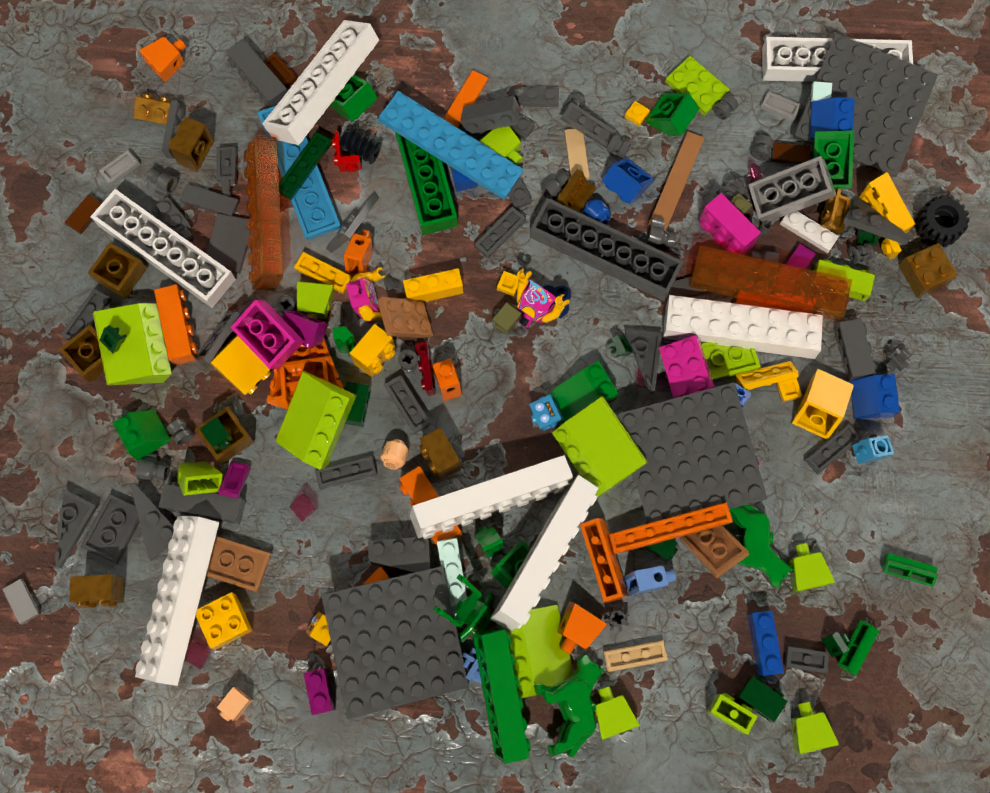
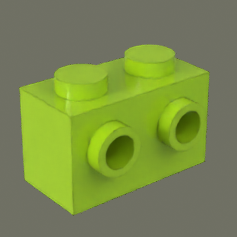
(732, 714)

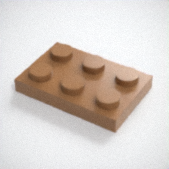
(405, 317)
(715, 549)
(238, 564)

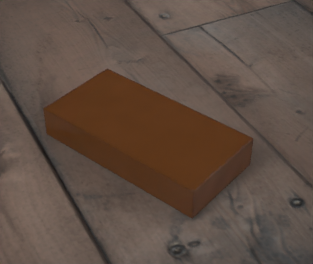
(280, 70)
(790, 153)
(81, 217)

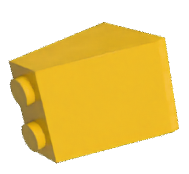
(240, 365)
(823, 404)

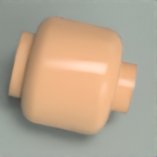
(394, 454)

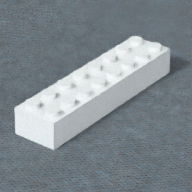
(802, 57)
(321, 82)
(163, 248)
(744, 326)
(490, 496)
(544, 555)
(177, 600)

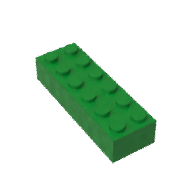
(427, 187)
(501, 695)

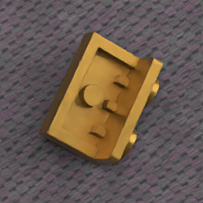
(151, 109)
(576, 192)
(834, 212)

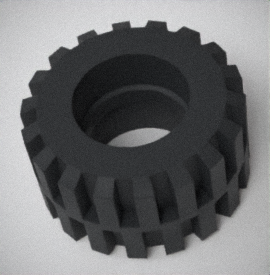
(949, 210)

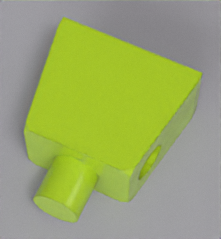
(504, 143)
(314, 299)
(198, 478)
(809, 570)
(613, 714)
(811, 730)

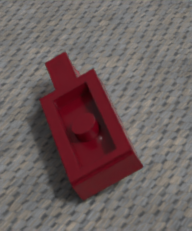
(426, 367)

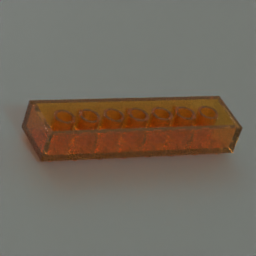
(264, 213)
(770, 283)

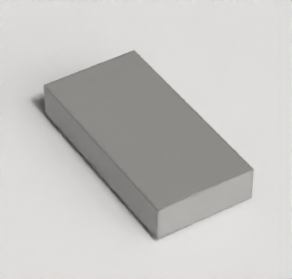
(780, 106)
(119, 167)
(21, 601)

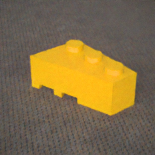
(885, 199)

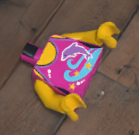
(363, 295)
(536, 301)

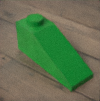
(489, 541)

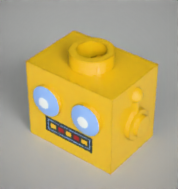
(318, 629)

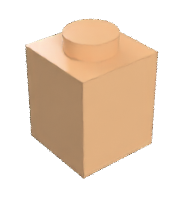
(234, 704)

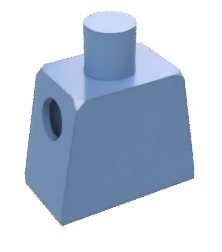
(648, 580)

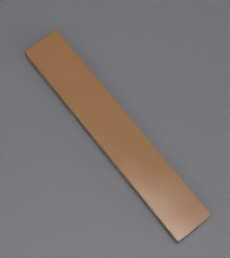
(677, 178)

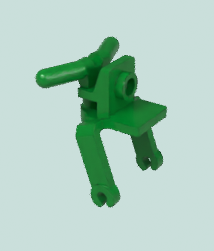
(470, 611)

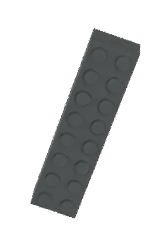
(606, 249)

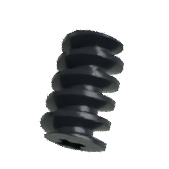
(360, 146)

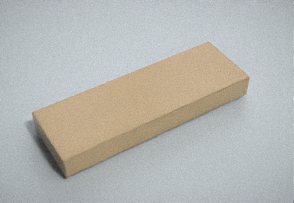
(576, 152)
(635, 656)

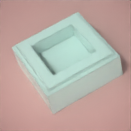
(821, 91)

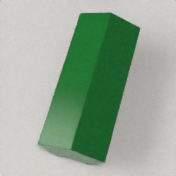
(344, 340)
(909, 569)
(858, 648)

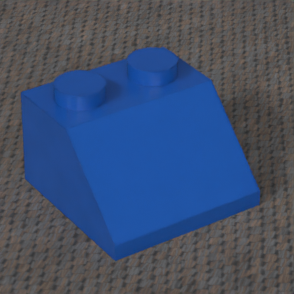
(831, 115)
(627, 180)
(875, 397)

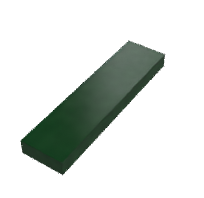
(304, 165)

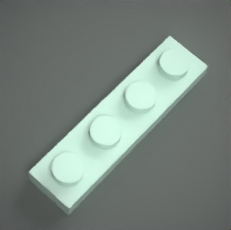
(452, 567)

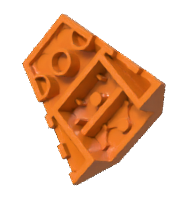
(286, 378)

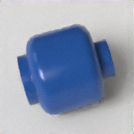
(597, 210)

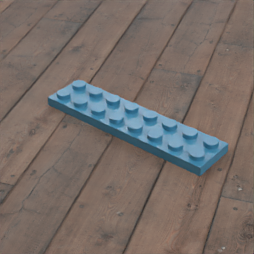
(450, 145)
(312, 200)

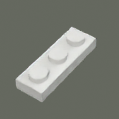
(809, 230)

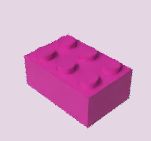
(728, 226)
(267, 334)
(686, 367)

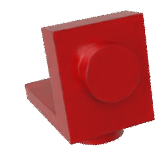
(345, 163)

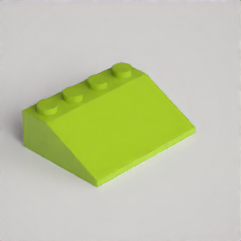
(144, 352)
(315, 420)
(599, 446)
(539, 652)

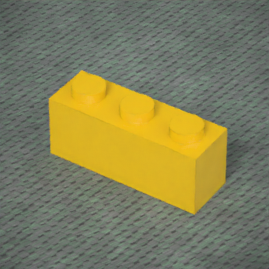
(434, 286)

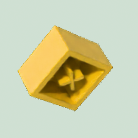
(373, 351)
(223, 621)

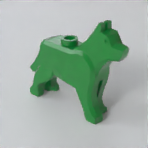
(757, 540)
(575, 705)

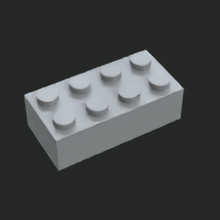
(792, 189)

